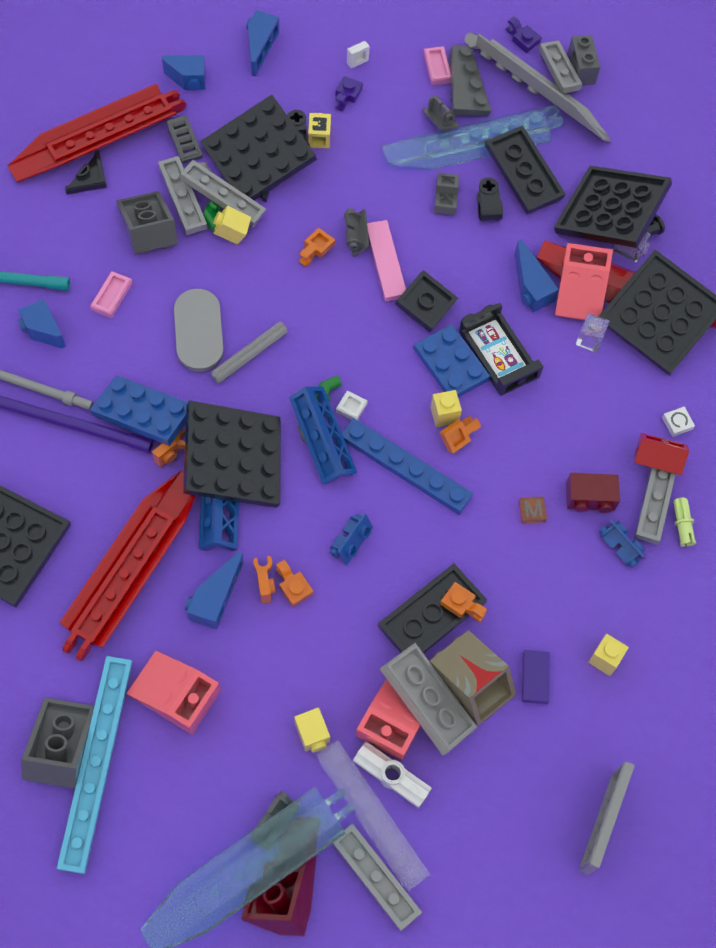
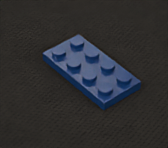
(141, 410)

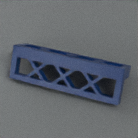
(320, 434)
(214, 521)

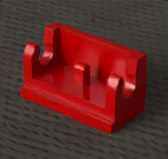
(661, 453)

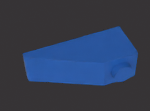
(262, 31)
(534, 283)
(213, 595)

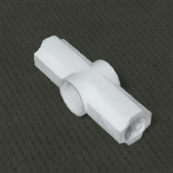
(378, 763)

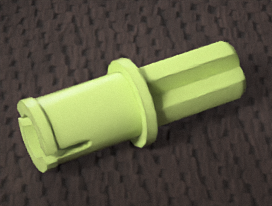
(684, 522)

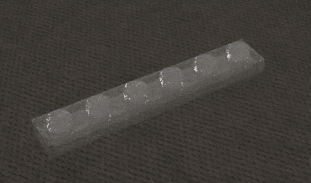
(373, 816)

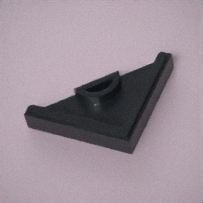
(89, 177)

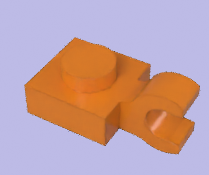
(316, 244)
(457, 433)
(167, 454)
(266, 585)
(293, 586)
(460, 601)

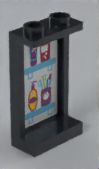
(499, 349)

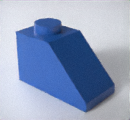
(186, 70)
(40, 324)

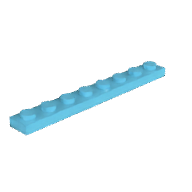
(95, 766)

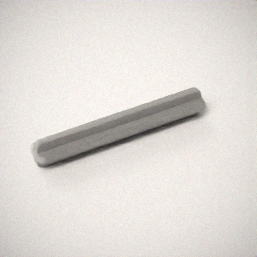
(248, 352)

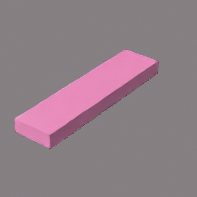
(385, 260)

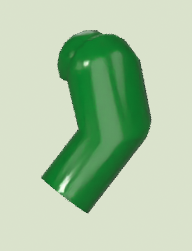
(209, 214)
(329, 385)

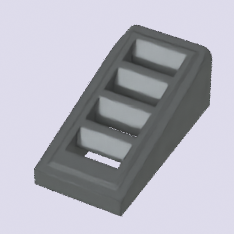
(178, 127)

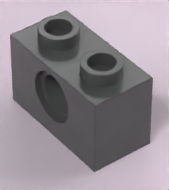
(584, 58)

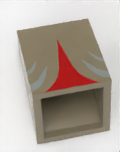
(475, 676)

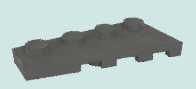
(468, 91)

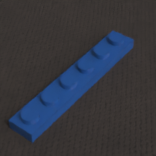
(406, 466)

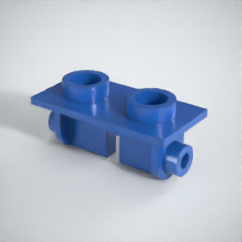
(358, 530)
(630, 549)

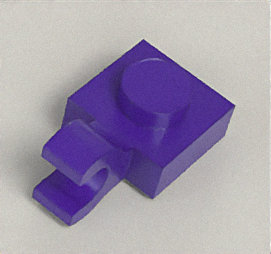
(524, 37)
(347, 91)

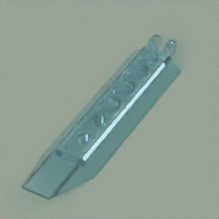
(468, 141)
(246, 869)

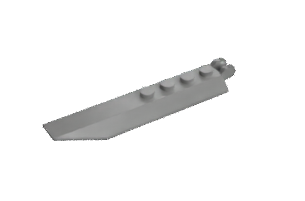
(535, 80)

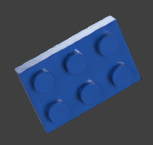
(451, 361)

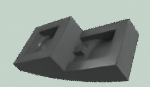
(446, 193)

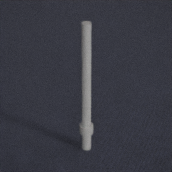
(69, 398)

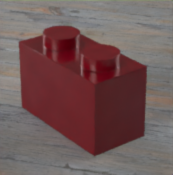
(592, 492)

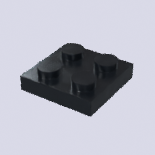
(426, 301)

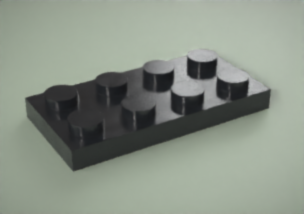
(525, 169)
(423, 618)

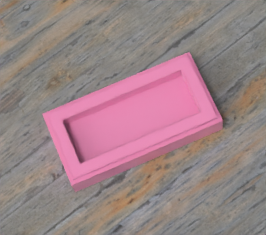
(437, 65)
(111, 294)

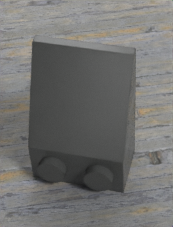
(147, 222)
(57, 743)

